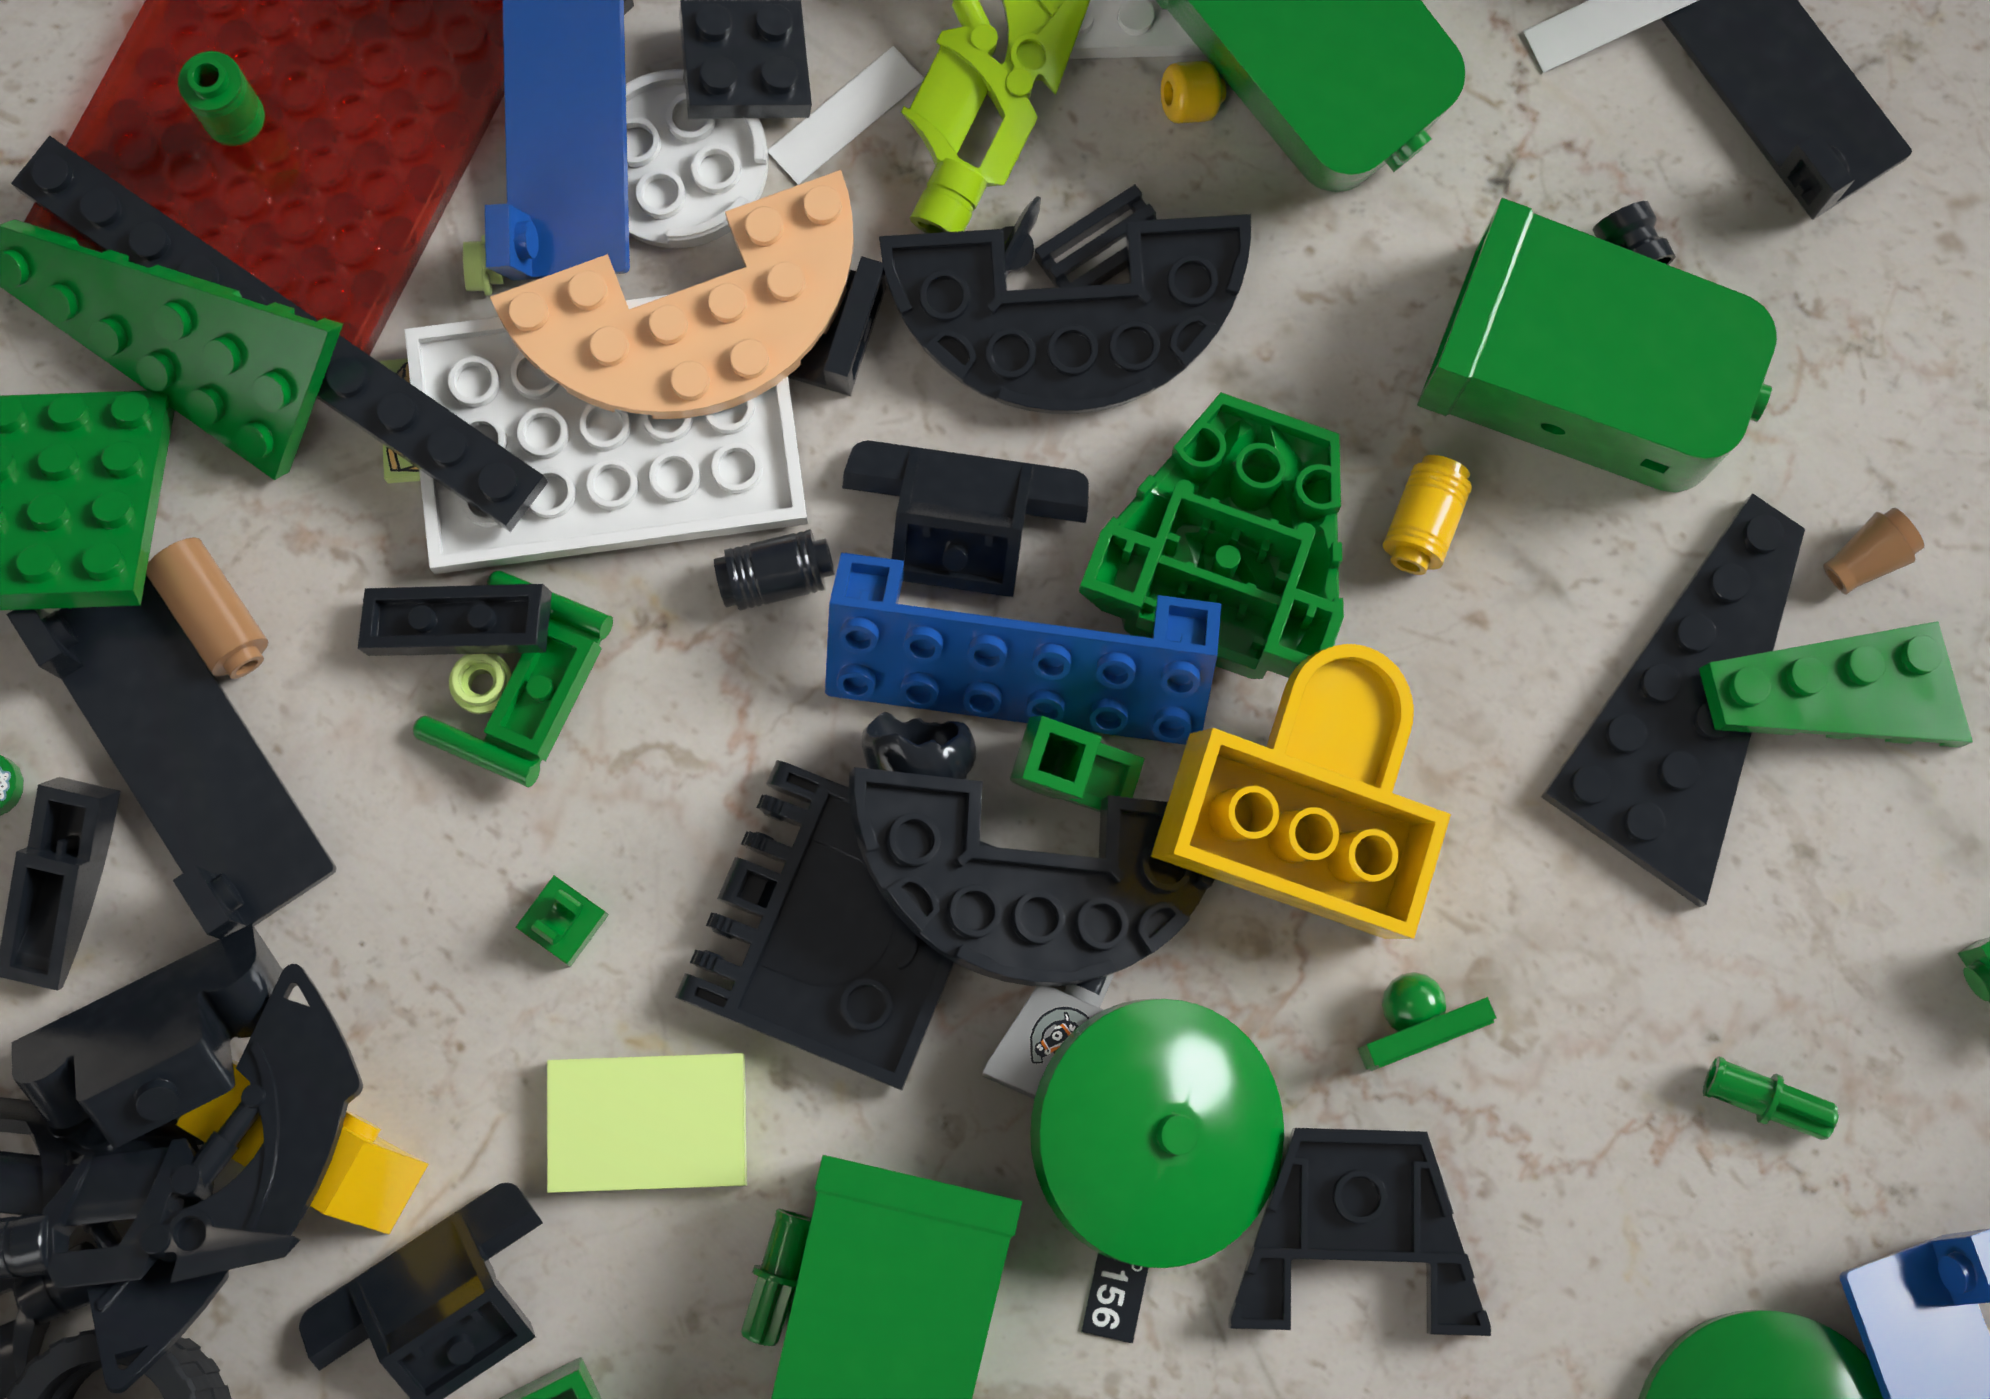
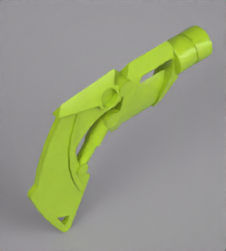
(960, 78)

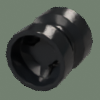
(1634, 230)

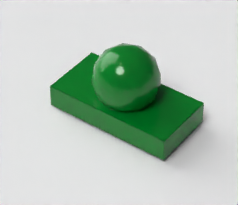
(1417, 1010)

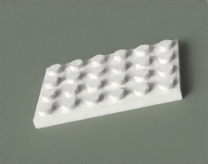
(608, 473)

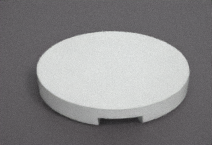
(686, 168)

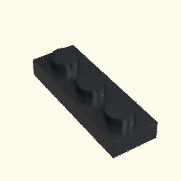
(455, 620)

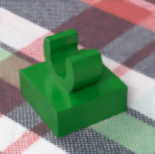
(562, 920)

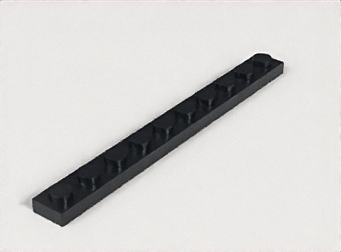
(353, 382)

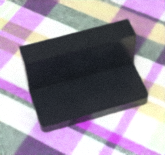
(839, 354)

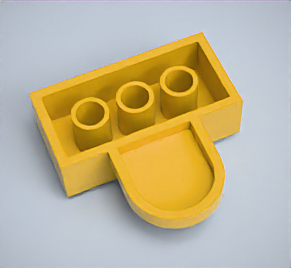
(1317, 805)

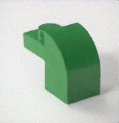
(1073, 764)

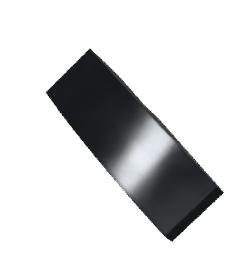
(56, 881)

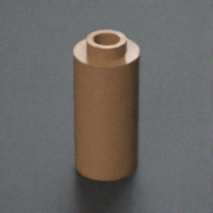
(207, 608)

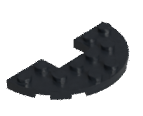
(1069, 344)
(1017, 910)

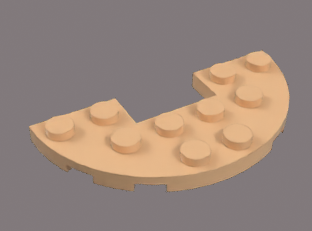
(704, 343)

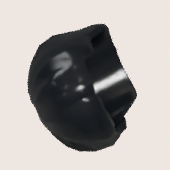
(919, 747)

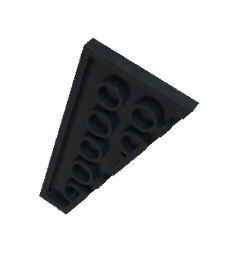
(1651, 763)

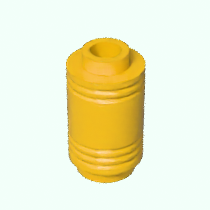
(1428, 514)

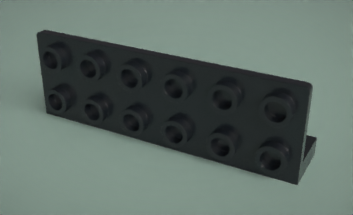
(1791, 96)
(183, 757)

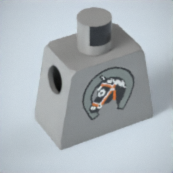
(1040, 1030)

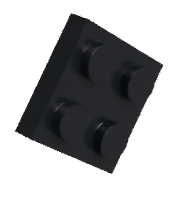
(744, 59)

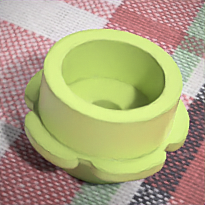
(476, 274)

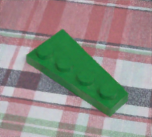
(1857, 686)

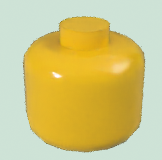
(1191, 92)

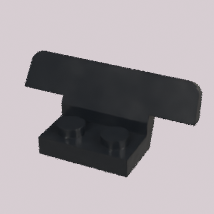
(963, 512)
(434, 1302)

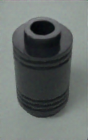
(773, 570)

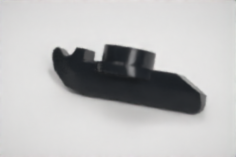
(1017, 241)

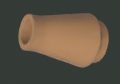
(1875, 550)

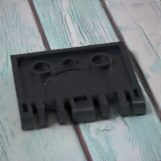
(830, 953)

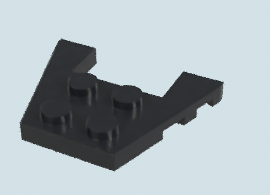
(1359, 1201)

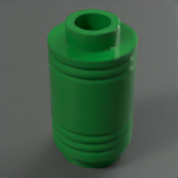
(221, 98)

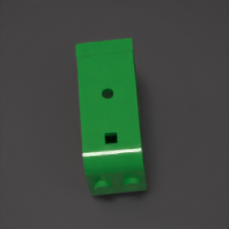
(1332, 78)
(1601, 353)
(893, 1287)

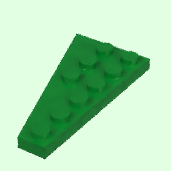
(220, 358)

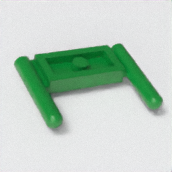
(535, 697)

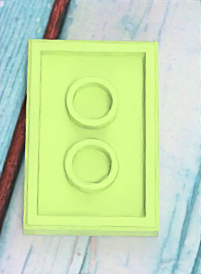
(646, 1123)

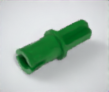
(1770, 1099)
(776, 1278)

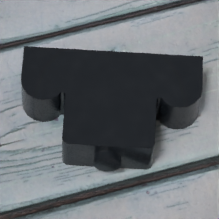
(150, 1044)

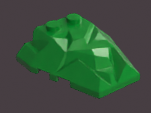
(1237, 522)

